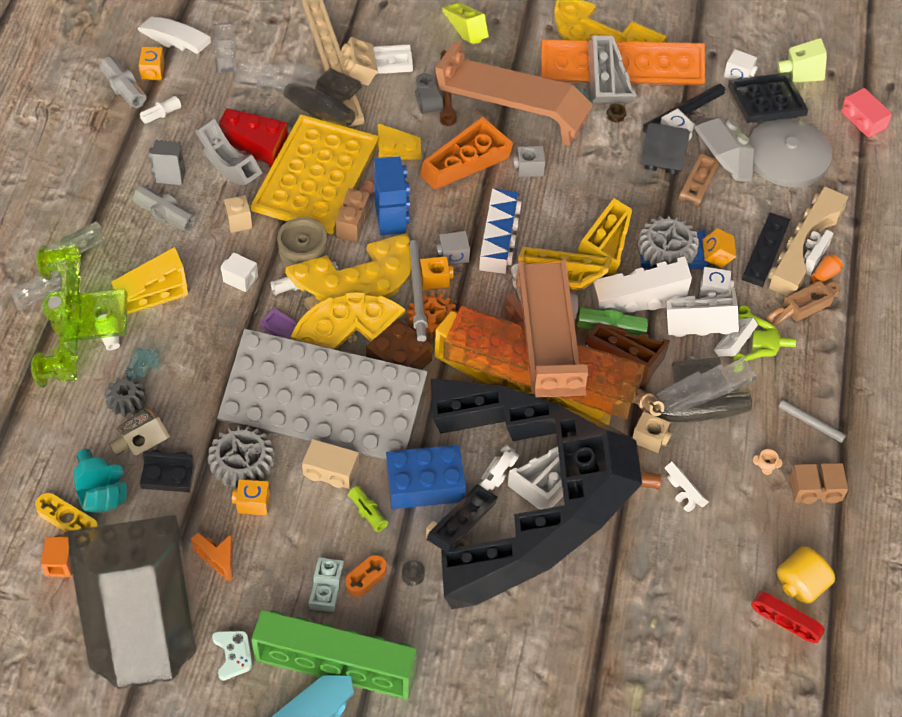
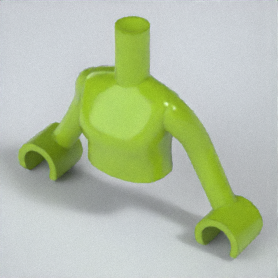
(765, 342)

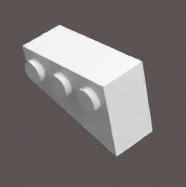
(703, 315)

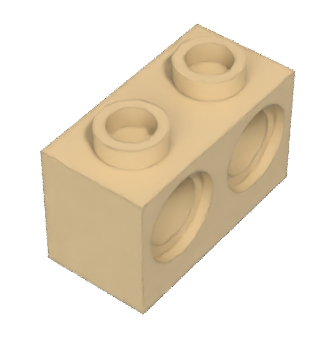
(359, 60)

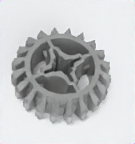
(667, 241)
(250, 448)

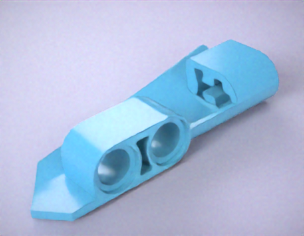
(321, 699)

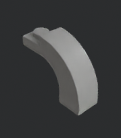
(229, 162)

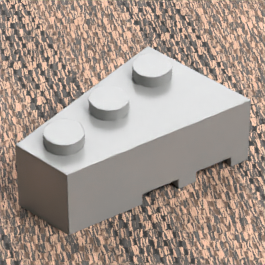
(607, 73)

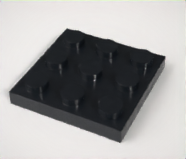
(767, 98)

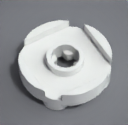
(494, 473)

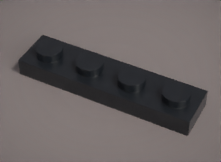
(766, 249)
(462, 518)

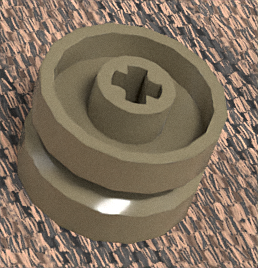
(301, 241)

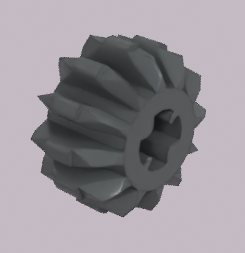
(125, 396)

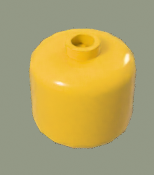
(805, 575)

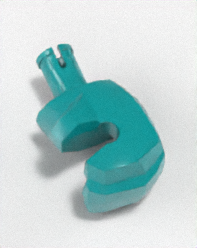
(98, 483)

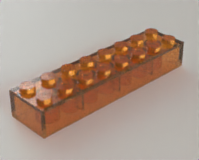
(501, 350)

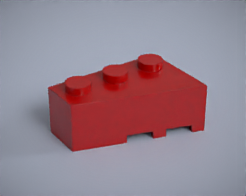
(254, 134)

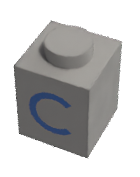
(453, 246)

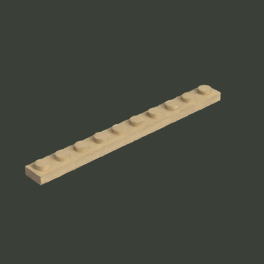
(328, 47)

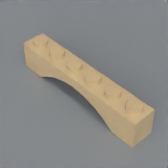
(792, 270)

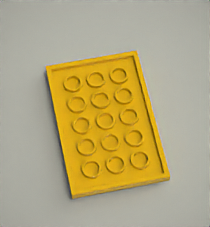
(315, 172)

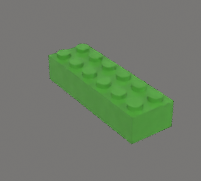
(331, 652)

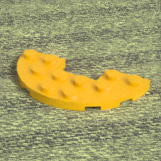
(574, 24)
(376, 278)
(338, 318)

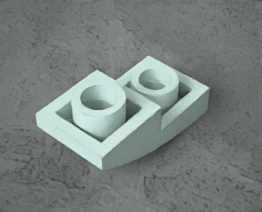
(326, 585)

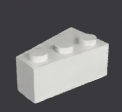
(539, 480)

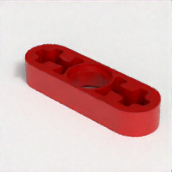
(788, 617)

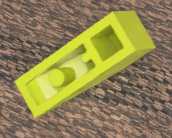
(467, 22)

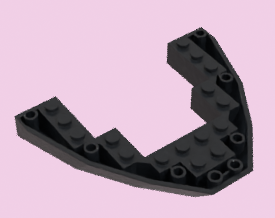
(596, 473)

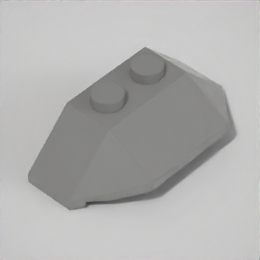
(728, 145)

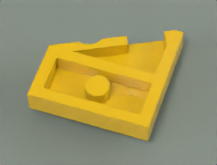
(398, 143)

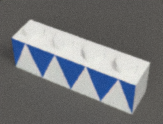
(499, 230)

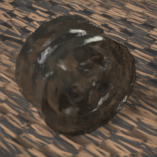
(418, 579)

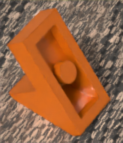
(218, 557)

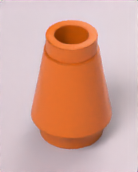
(827, 268)

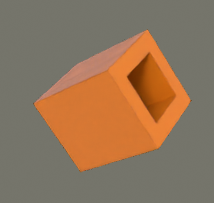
(56, 556)

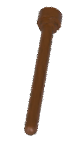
(448, 114)

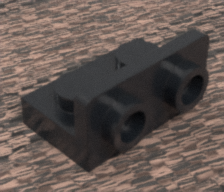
(167, 471)

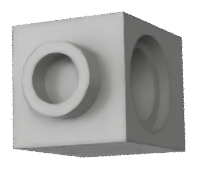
(529, 161)

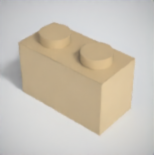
(330, 464)

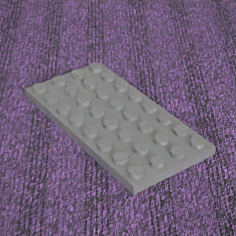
(322, 395)

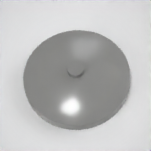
(790, 152)

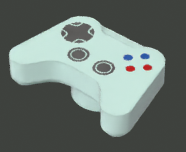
(236, 652)

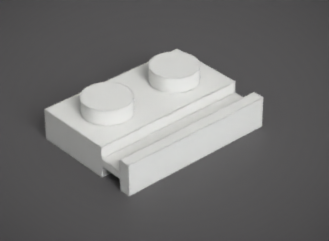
(393, 58)

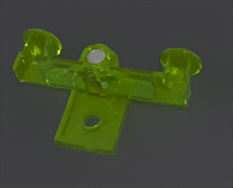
(74, 314)

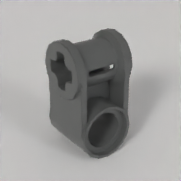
(427, 94)

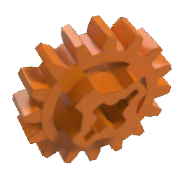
(436, 311)

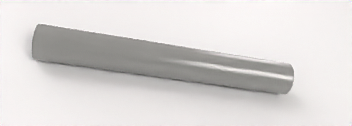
(812, 421)

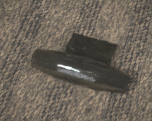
(327, 97)
(718, 408)

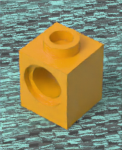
(435, 273)

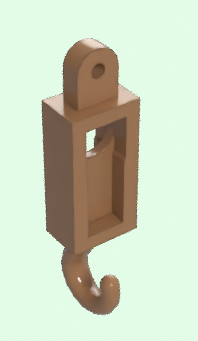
(801, 305)

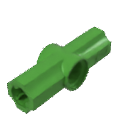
(588, 318)

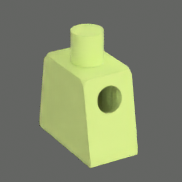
(805, 62)

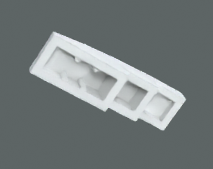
(175, 33)

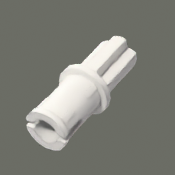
(160, 109)

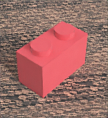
(866, 112)

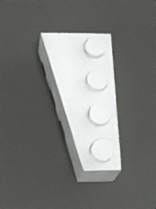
(642, 288)

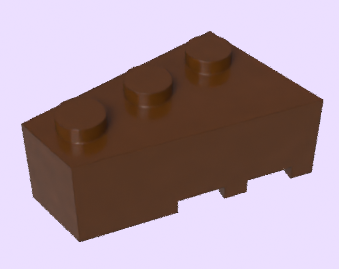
(629, 346)

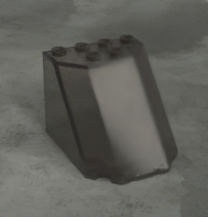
(133, 600)

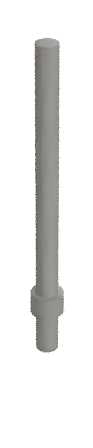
(419, 320)

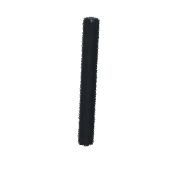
(692, 104)

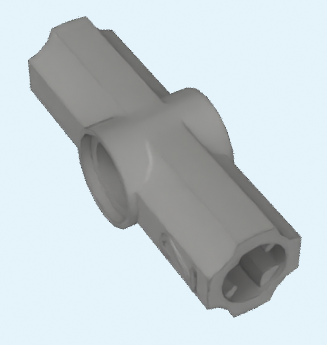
(122, 82)
(164, 208)

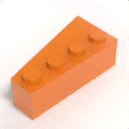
(466, 154)

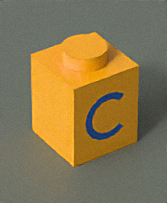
(151, 63)
(719, 248)
(252, 497)

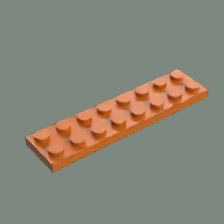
(644, 62)

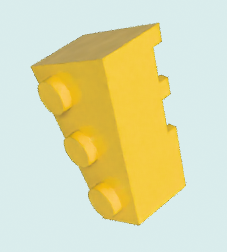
(608, 234)
(154, 282)

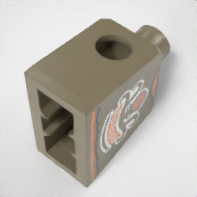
(139, 433)

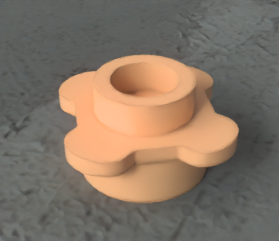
(767, 455)

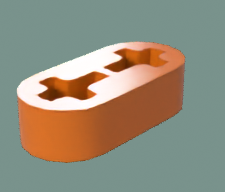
(362, 572)

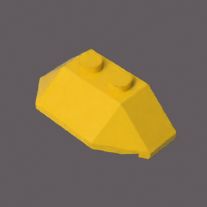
(581, 268)

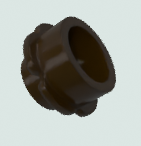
(616, 113)

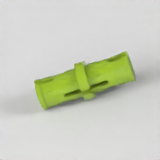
(363, 502)

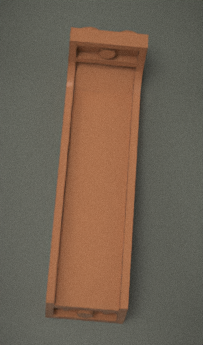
(514, 90)
(550, 330)

